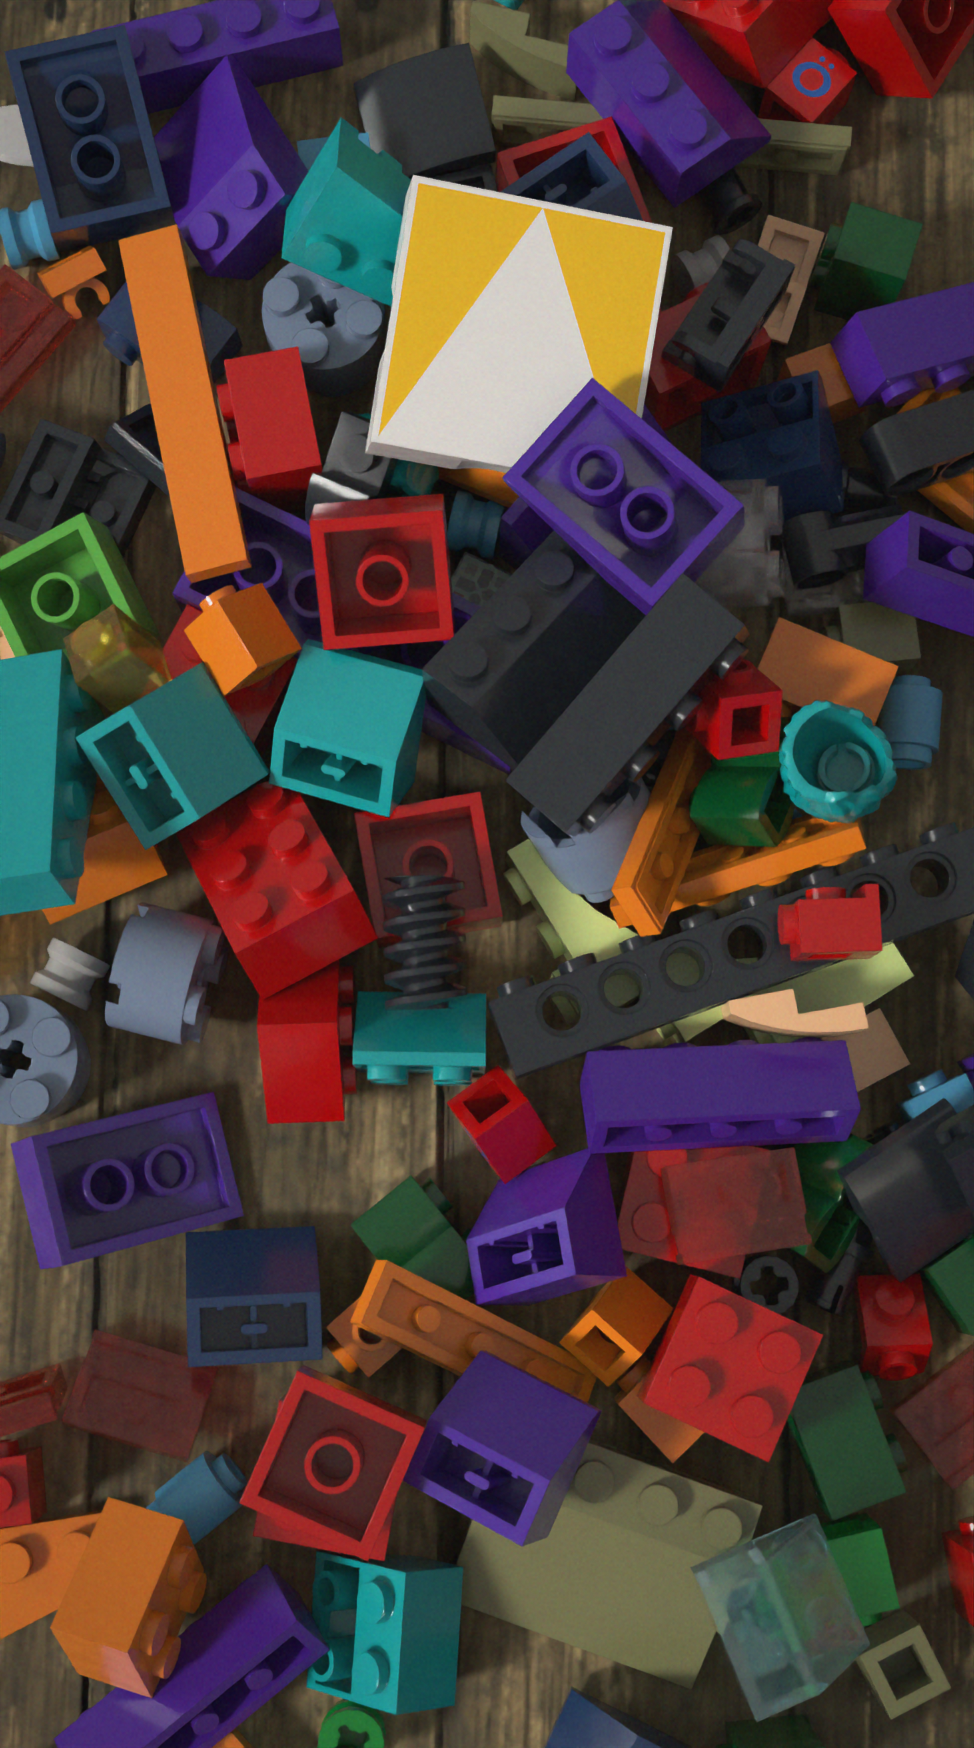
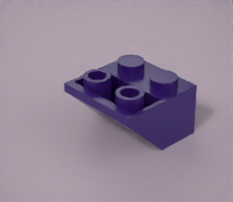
(547, 1233)
(503, 1448)

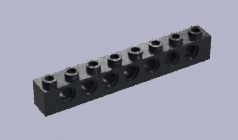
(535, 1046)

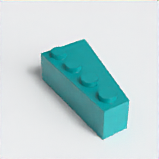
(348, 215)
(43, 781)

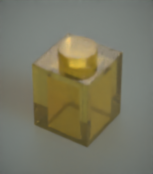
(116, 659)

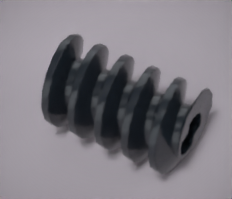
(424, 942)

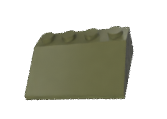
(616, 1563)

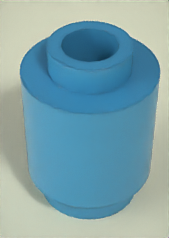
(912, 721)
(202, 1494)

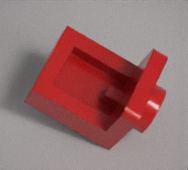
(892, 1326)

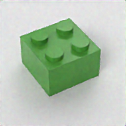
(62, 583)

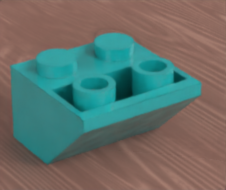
(349, 729)
(173, 755)
(420, 1041)
(387, 1630)

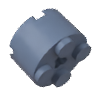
(334, 357)
(592, 860)
(165, 974)
(57, 1067)

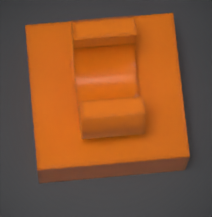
(74, 274)

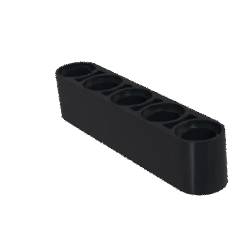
(922, 445)

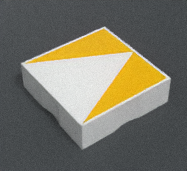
(507, 319)

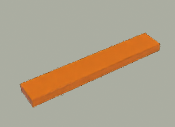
(184, 404)

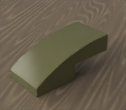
(505, 41)

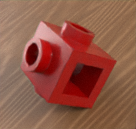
(739, 714)

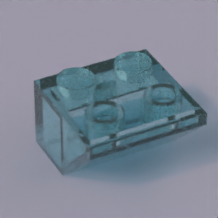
(782, 1615)

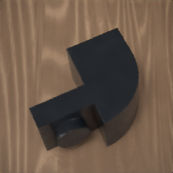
(348, 470)

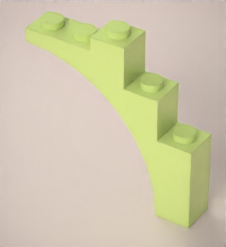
(577, 929)

